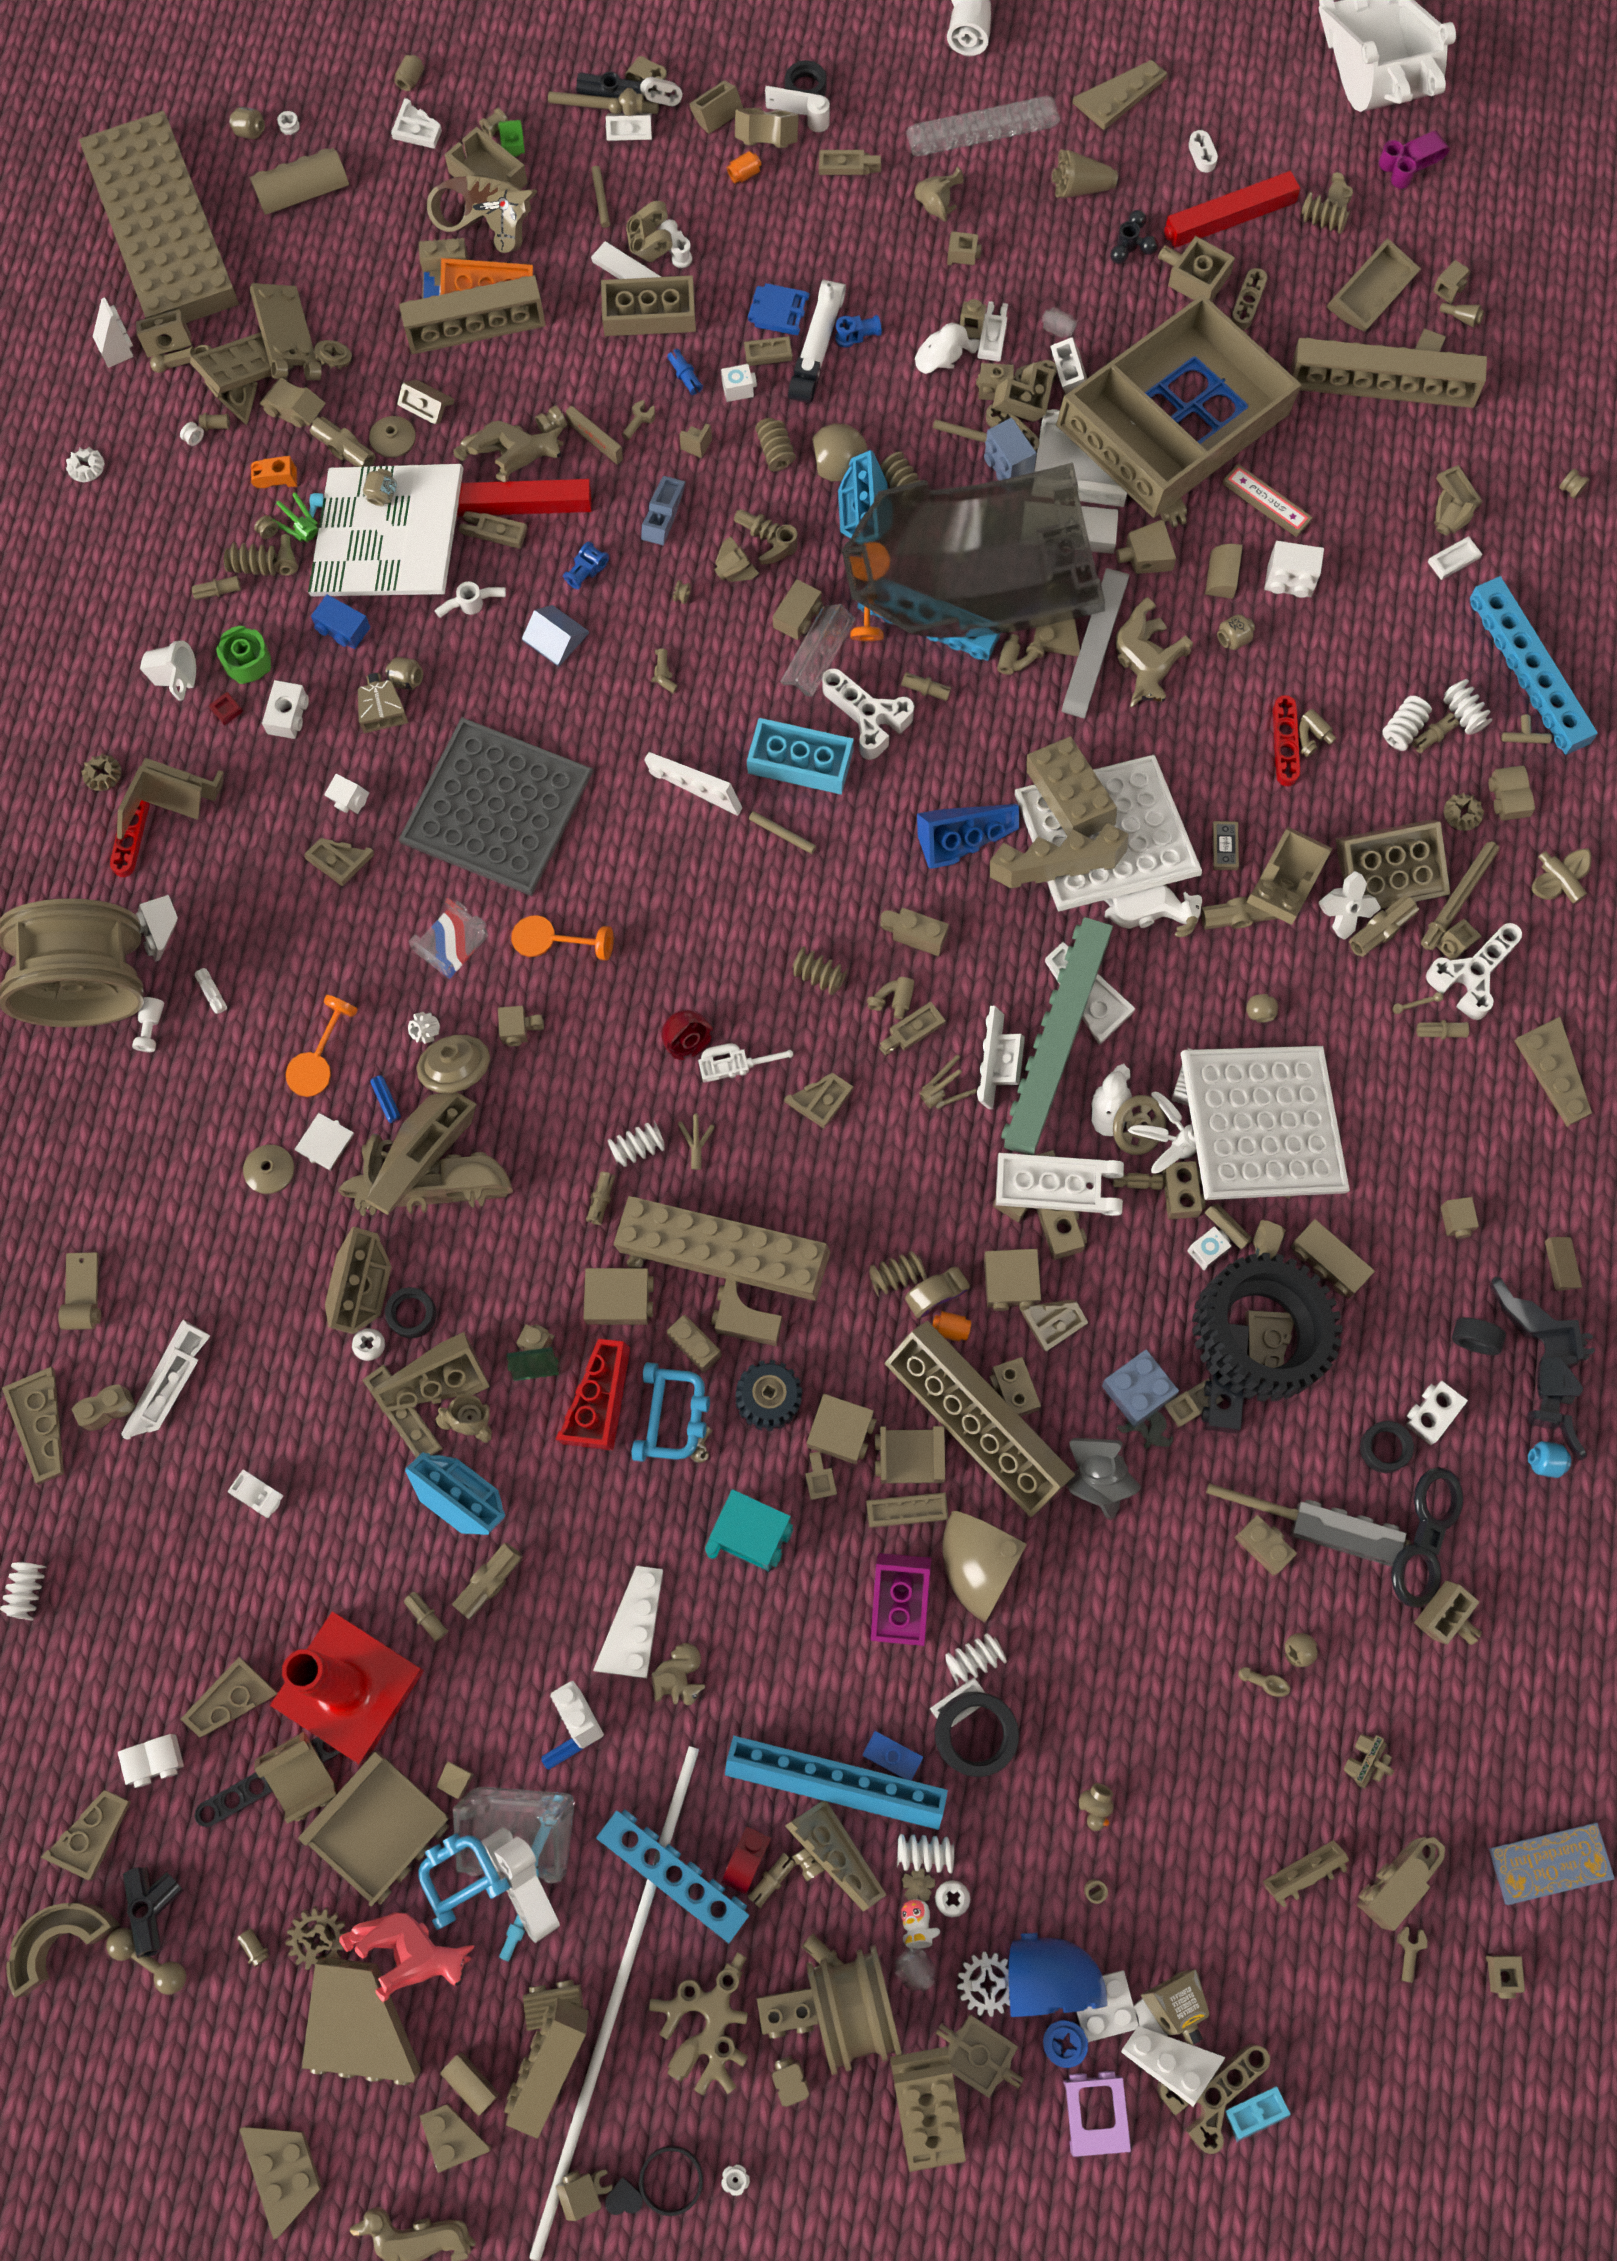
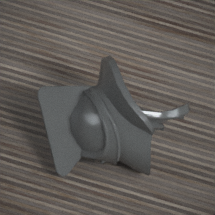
(1101, 1474)

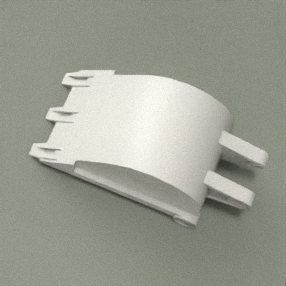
(1386, 50)

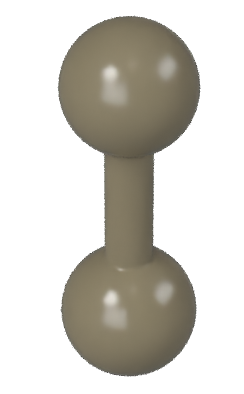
(168, 1977)

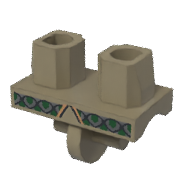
(1363, 1771)

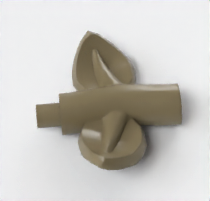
(1563, 876)

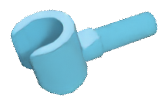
(316, 500)

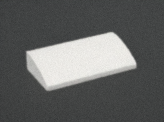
(1101, 528)

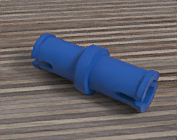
(685, 371)

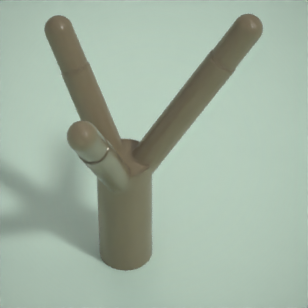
(695, 1145)

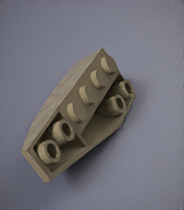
(419, 1146)

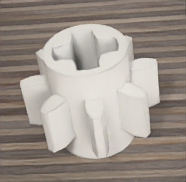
(423, 1027)

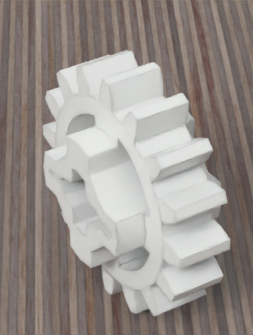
(974, 1984)

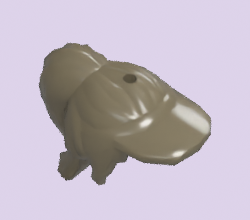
(935, 193)

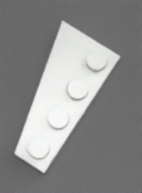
(1105, 1006)

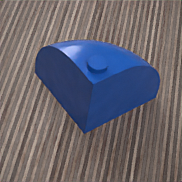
(1052, 1976)

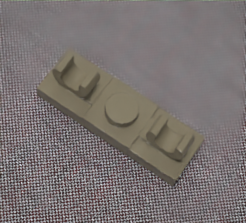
(1306, 1872)

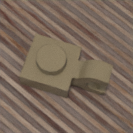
(821, 1480)

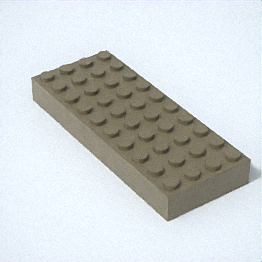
(158, 219)

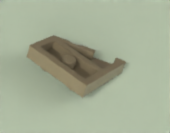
(338, 859)

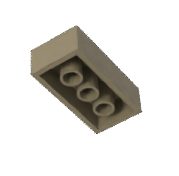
(648, 305)
(1071, 788)
(546, 2067)

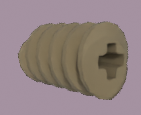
(1325, 213)
(775, 444)
(897, 470)
(250, 559)
(818, 972)
(897, 1272)

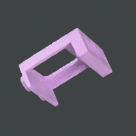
(1097, 2141)

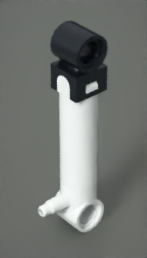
(808, 366)

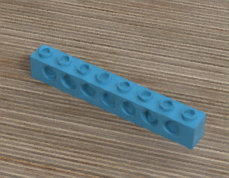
(1534, 653)

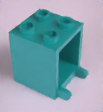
(750, 1531)

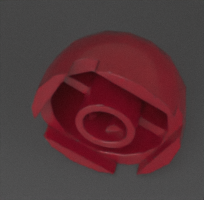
(686, 1034)

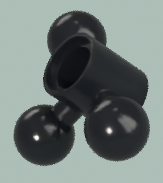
(1129, 238)

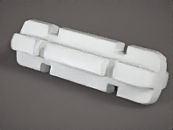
(210, 991)

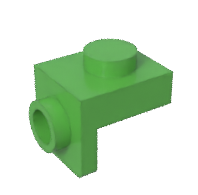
(512, 137)

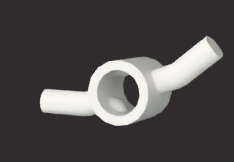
(473, 605)

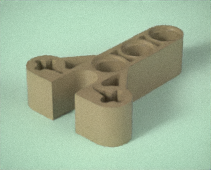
(1213, 2113)

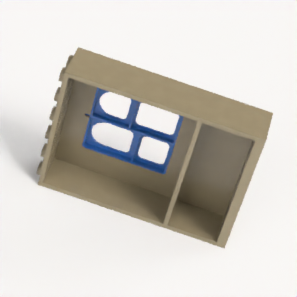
(1156, 456)

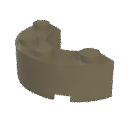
(33, 1940)

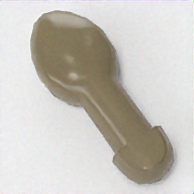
(1271, 1684)

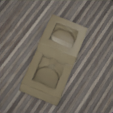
(1189, 1405)

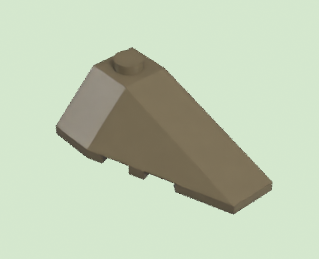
(439, 1374)

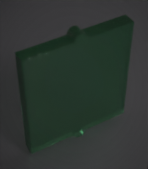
(533, 1364)

